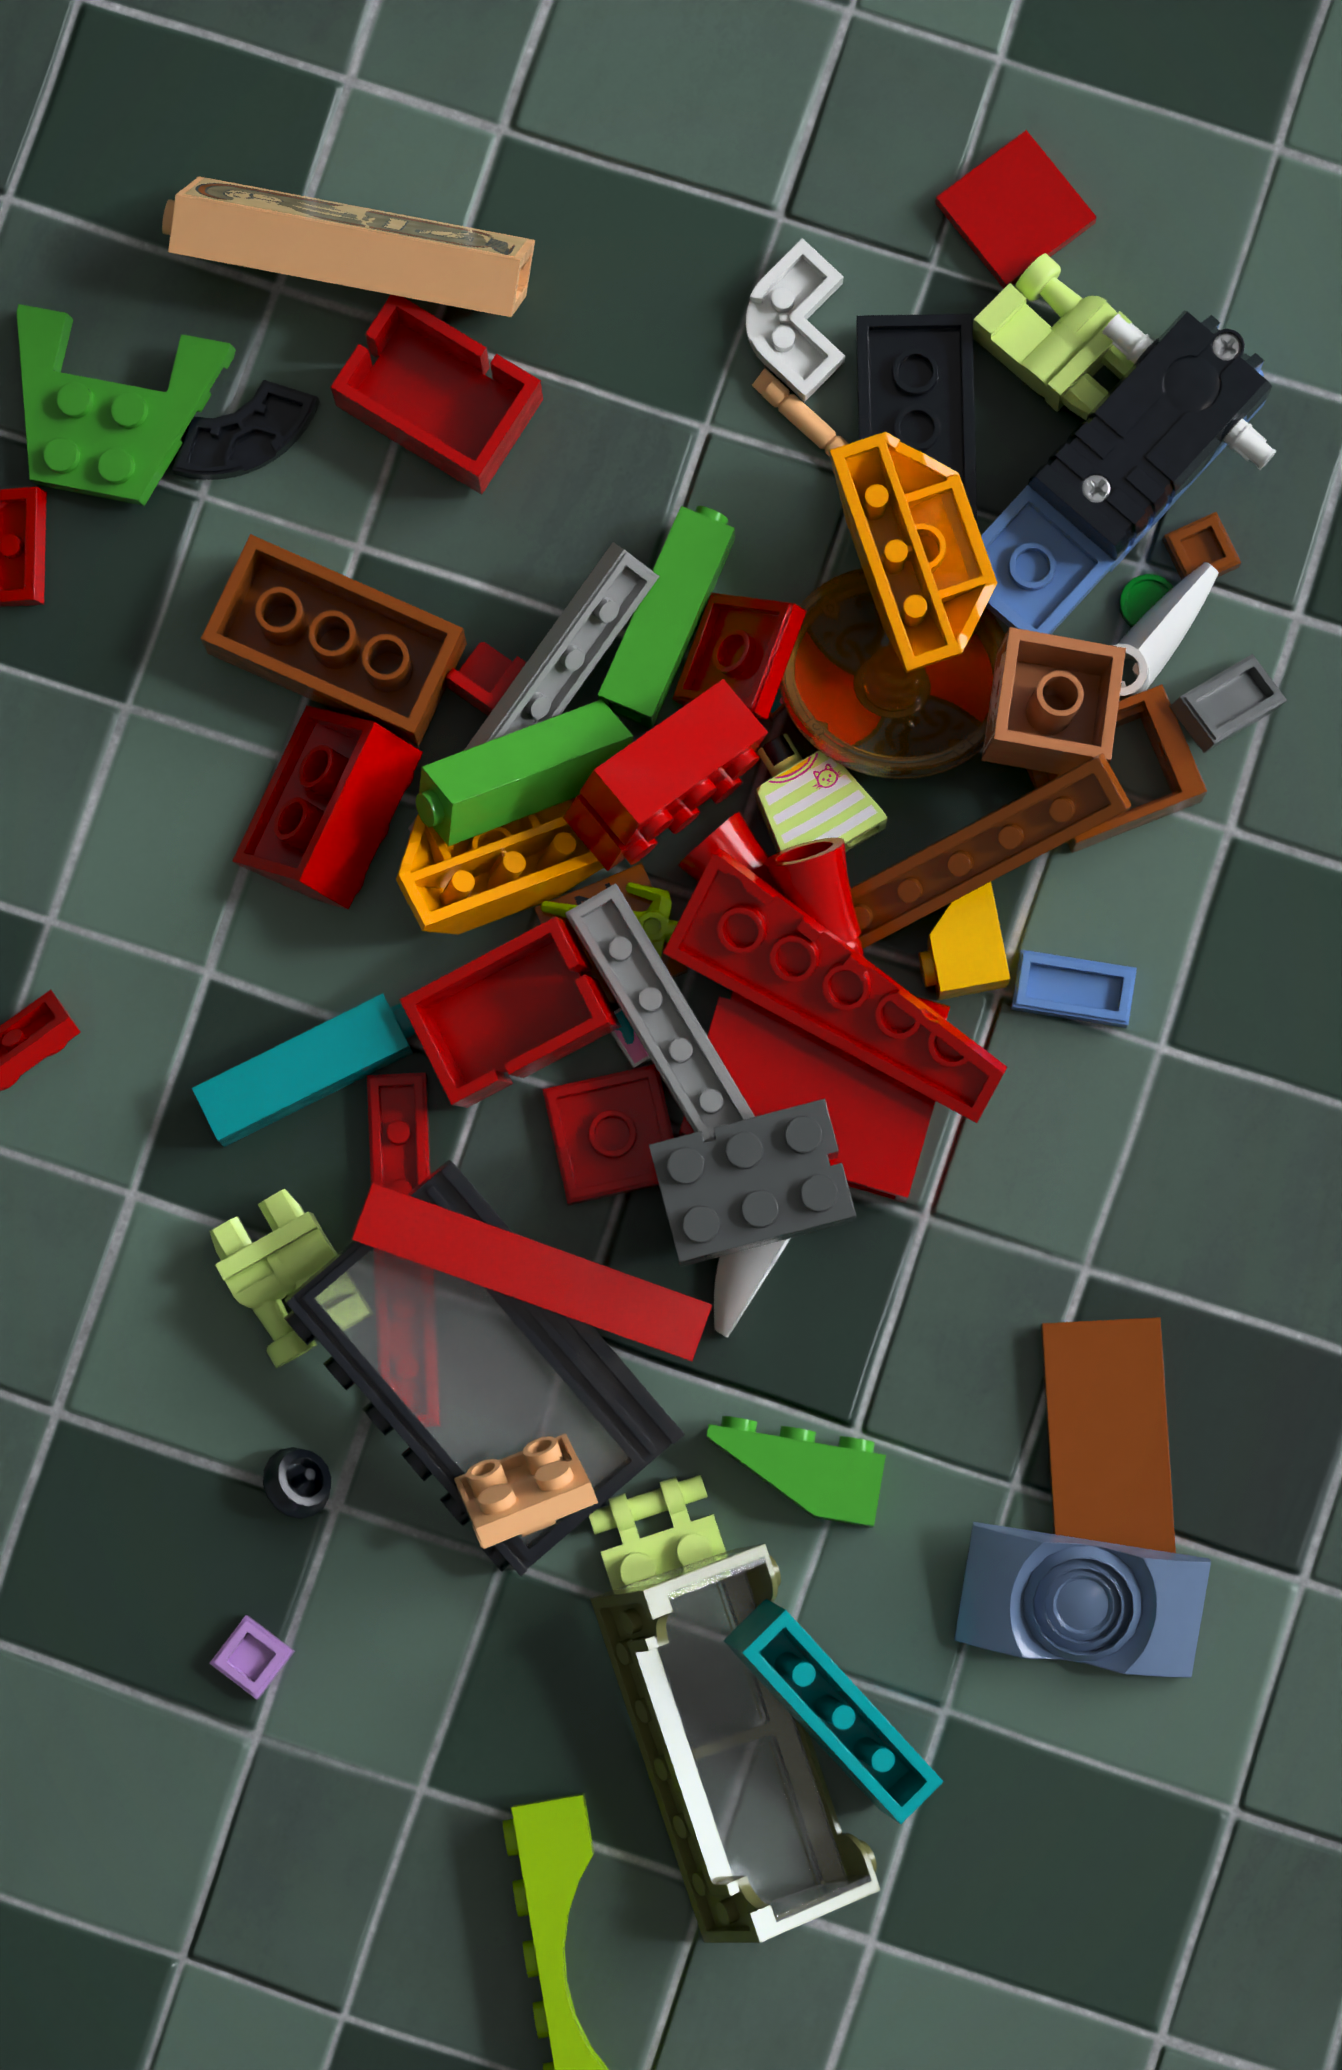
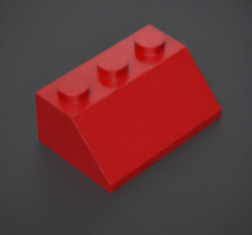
(328, 806)

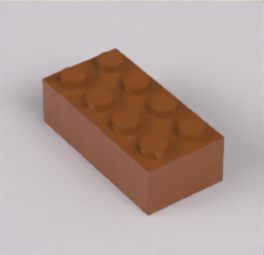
(333, 639)

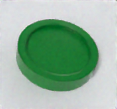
(1141, 595)

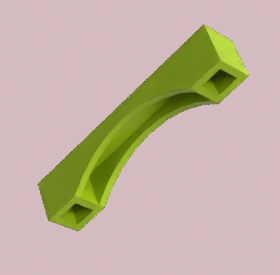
(553, 1854)

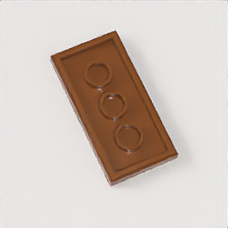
(1108, 1432)

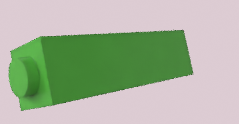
(668, 615)
(518, 772)

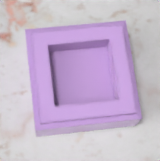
(252, 1657)

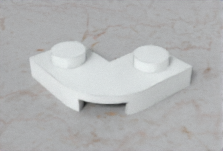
(779, 322)

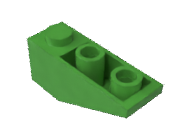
(819, 1478)

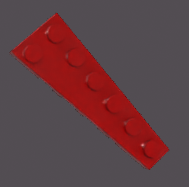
(798, 969)

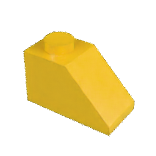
(966, 948)

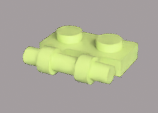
(664, 1550)

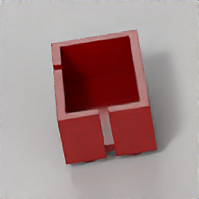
(435, 394)
(666, 777)
(510, 1012)

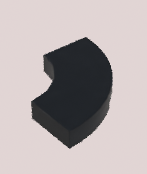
(246, 438)

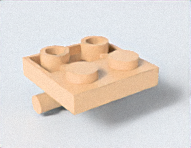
(525, 1490)

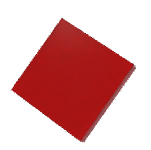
(1015, 209)
(745, 645)
(606, 1132)

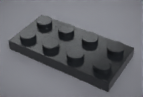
(920, 386)

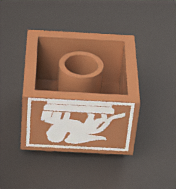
(1052, 701)

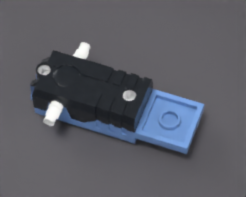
(1125, 466)

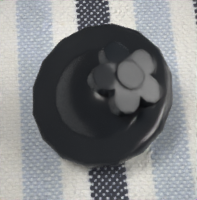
(297, 1482)

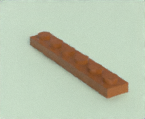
(987, 848)

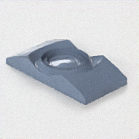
(1082, 1601)

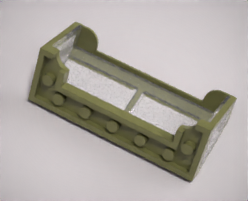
(727, 1755)

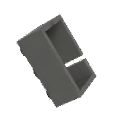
(752, 1183)

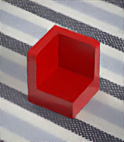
(484, 677)

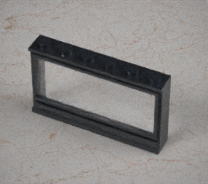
(477, 1371)

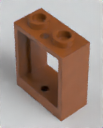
(1174, 759)

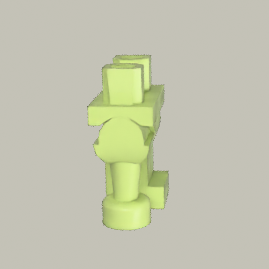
(1057, 358)
(273, 1267)

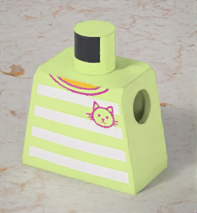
(813, 799)

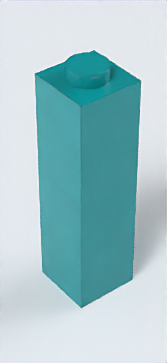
(305, 1069)

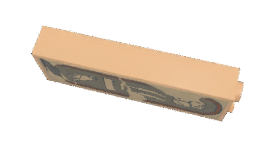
(349, 245)

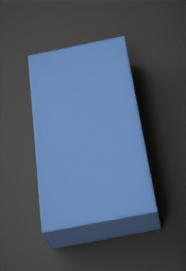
(1073, 988)

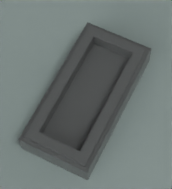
(1228, 703)

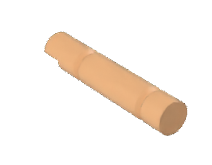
(797, 412)

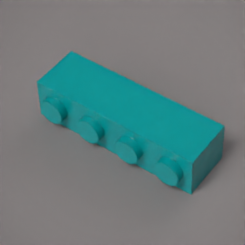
(833, 1710)

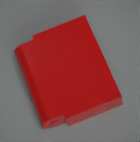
(782, 1066)

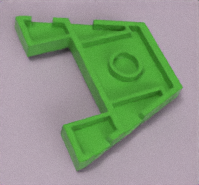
(104, 433)

